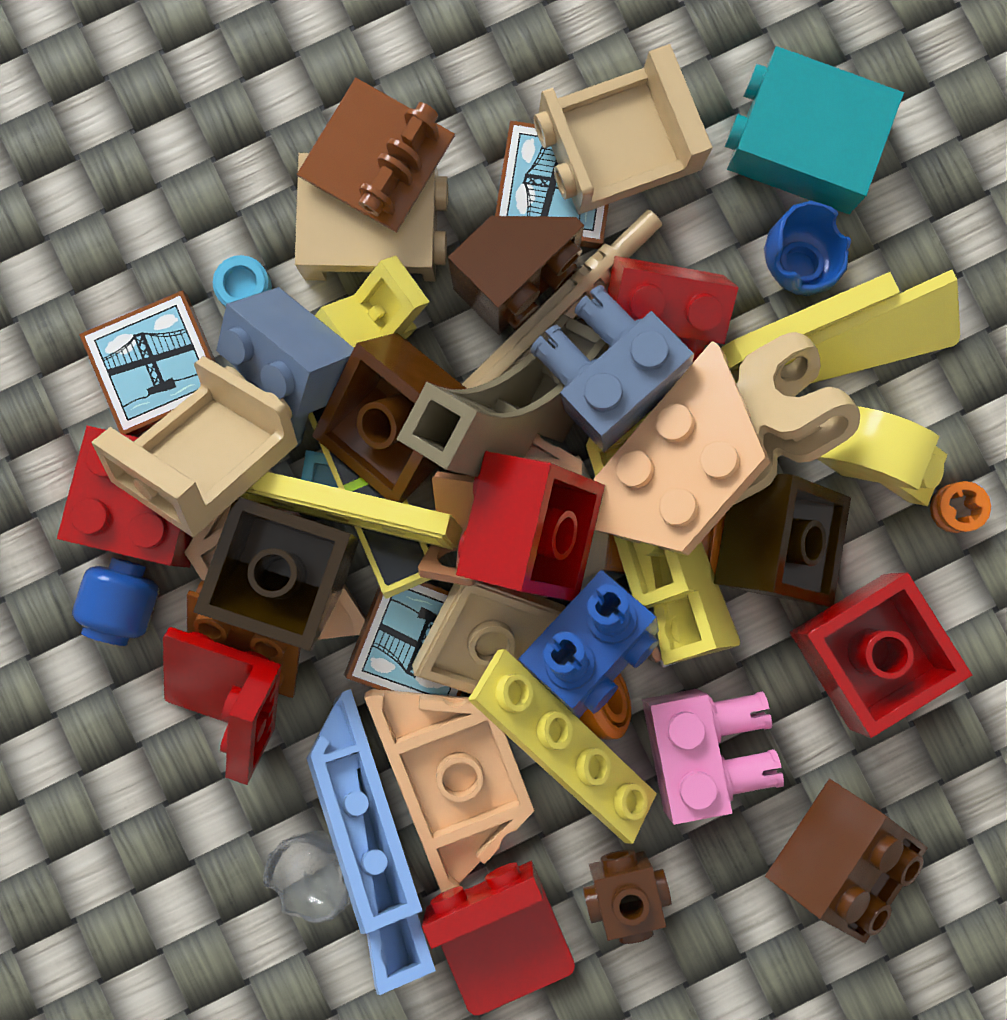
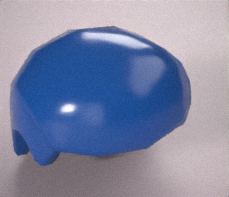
(807, 249)

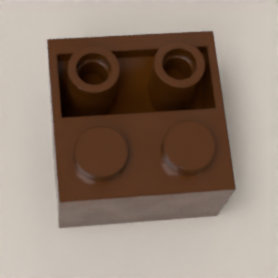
(513, 263)
(847, 862)

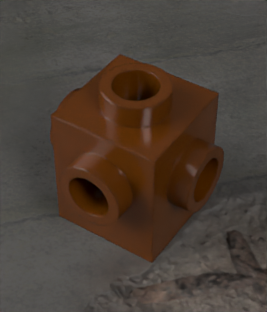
(622, 875)

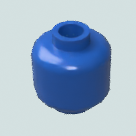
(115, 602)

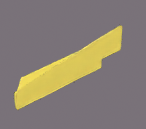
(866, 326)
(678, 586)

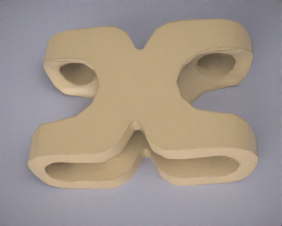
(790, 423)

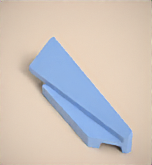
(368, 848)

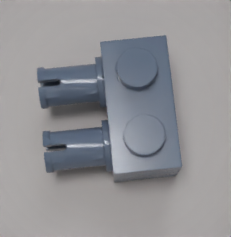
(284, 351)
(626, 380)

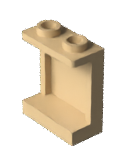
(623, 133)
(345, 240)
(202, 450)

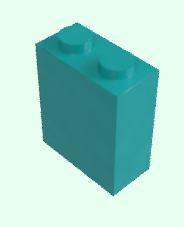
(812, 130)

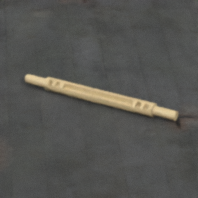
(565, 300)

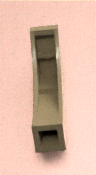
(497, 416)

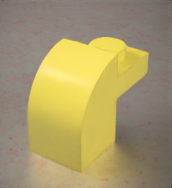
(380, 307)
(891, 453)

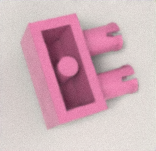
(687, 757)

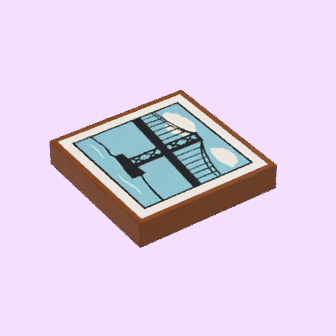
(531, 187)
(148, 360)
(393, 638)

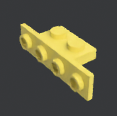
(562, 745)

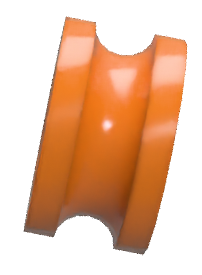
(975, 499)

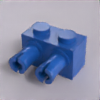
(592, 645)

